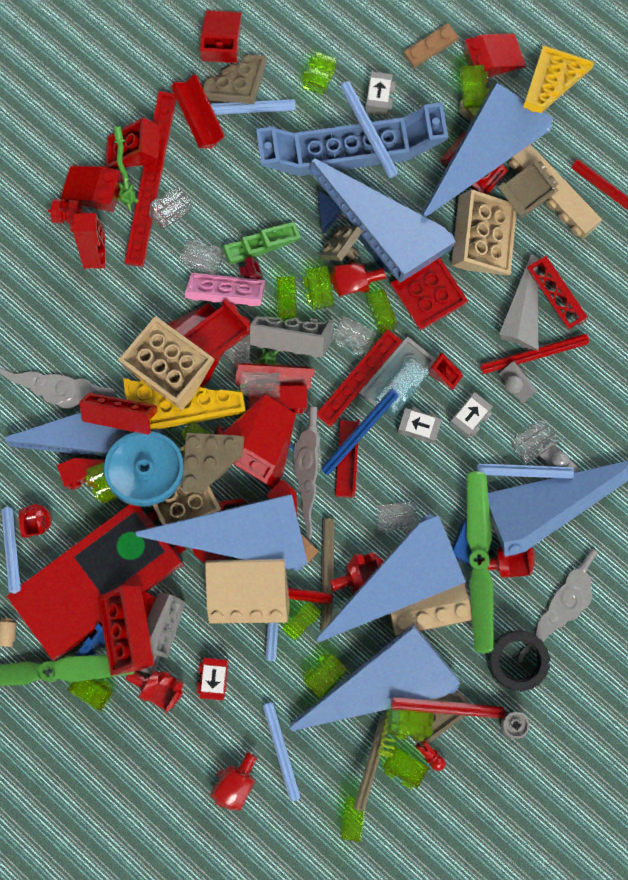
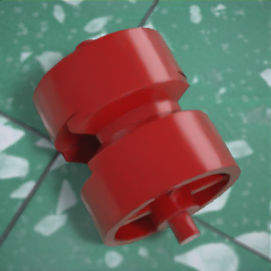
(64, 211)

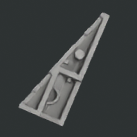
(522, 318)

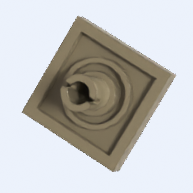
(341, 244)

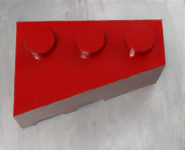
(89, 240)

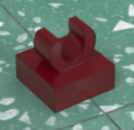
(251, 269)

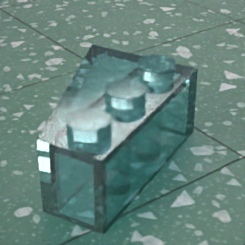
(406, 384)

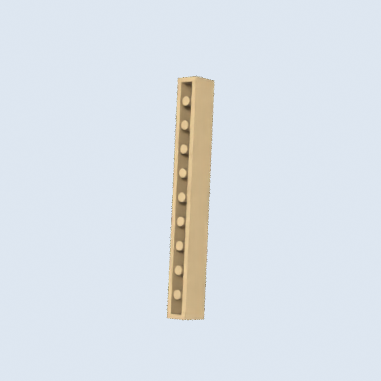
(566, 201)

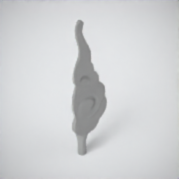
(57, 388)
(306, 467)
(566, 603)

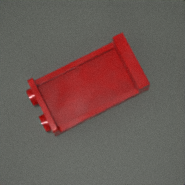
(220, 330)

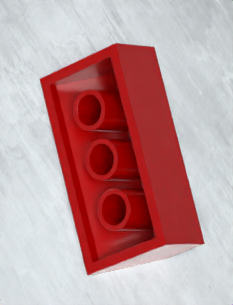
(125, 630)

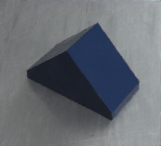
(328, 211)

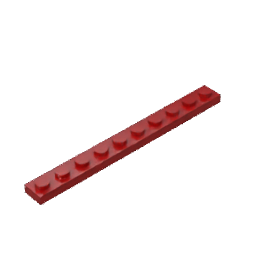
(150, 183)

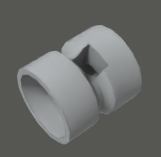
(514, 725)

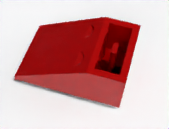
(221, 36)

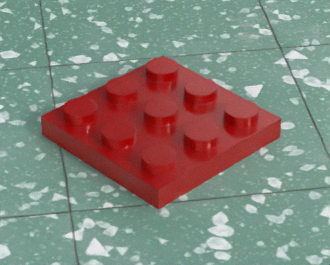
(429, 294)

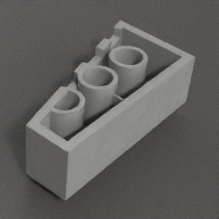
(292, 335)

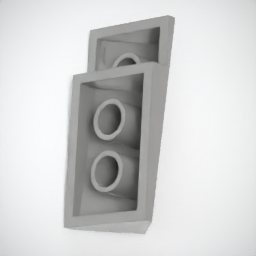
(162, 626)

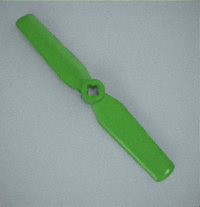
(479, 540)
(67, 669)

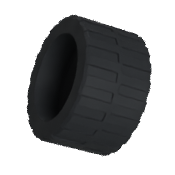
(540, 671)

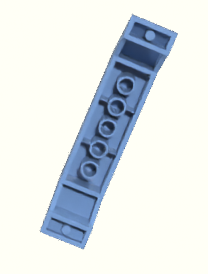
(348, 145)

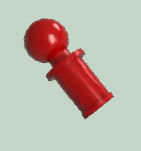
(431, 756)

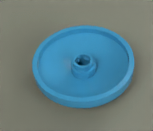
(144, 468)

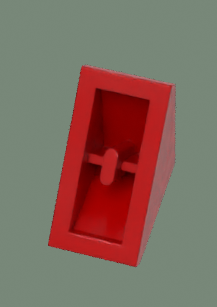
(445, 372)

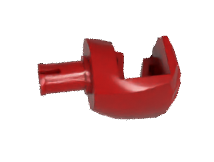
(353, 278)
(513, 565)
(357, 572)
(158, 688)
(234, 784)

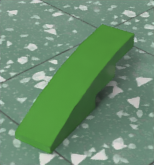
(261, 243)

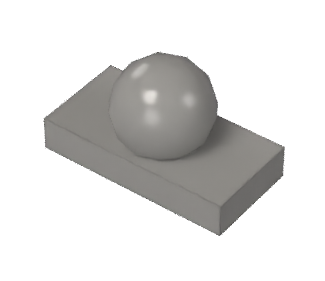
(517, 382)
(556, 457)

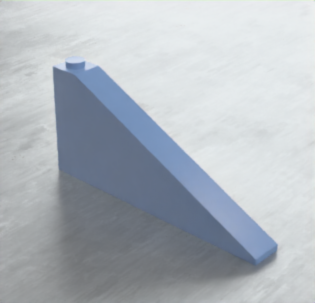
(493, 137)
(394, 232)
(71, 437)
(537, 509)
(244, 532)
(412, 572)
(401, 669)

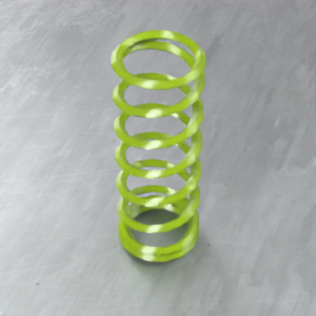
(386, 753)

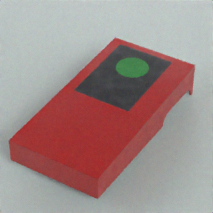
(63, 597)

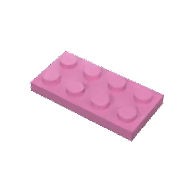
(218, 288)

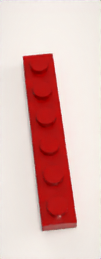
(358, 378)

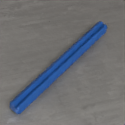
(360, 431)

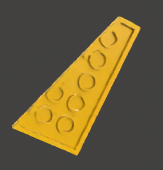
(553, 77)
(203, 406)

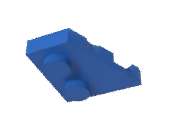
(93, 644)

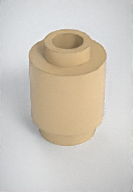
(7, 632)

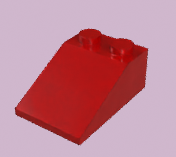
(495, 52)
(140, 145)
(486, 183)
(93, 186)

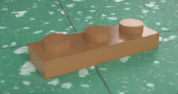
(430, 45)

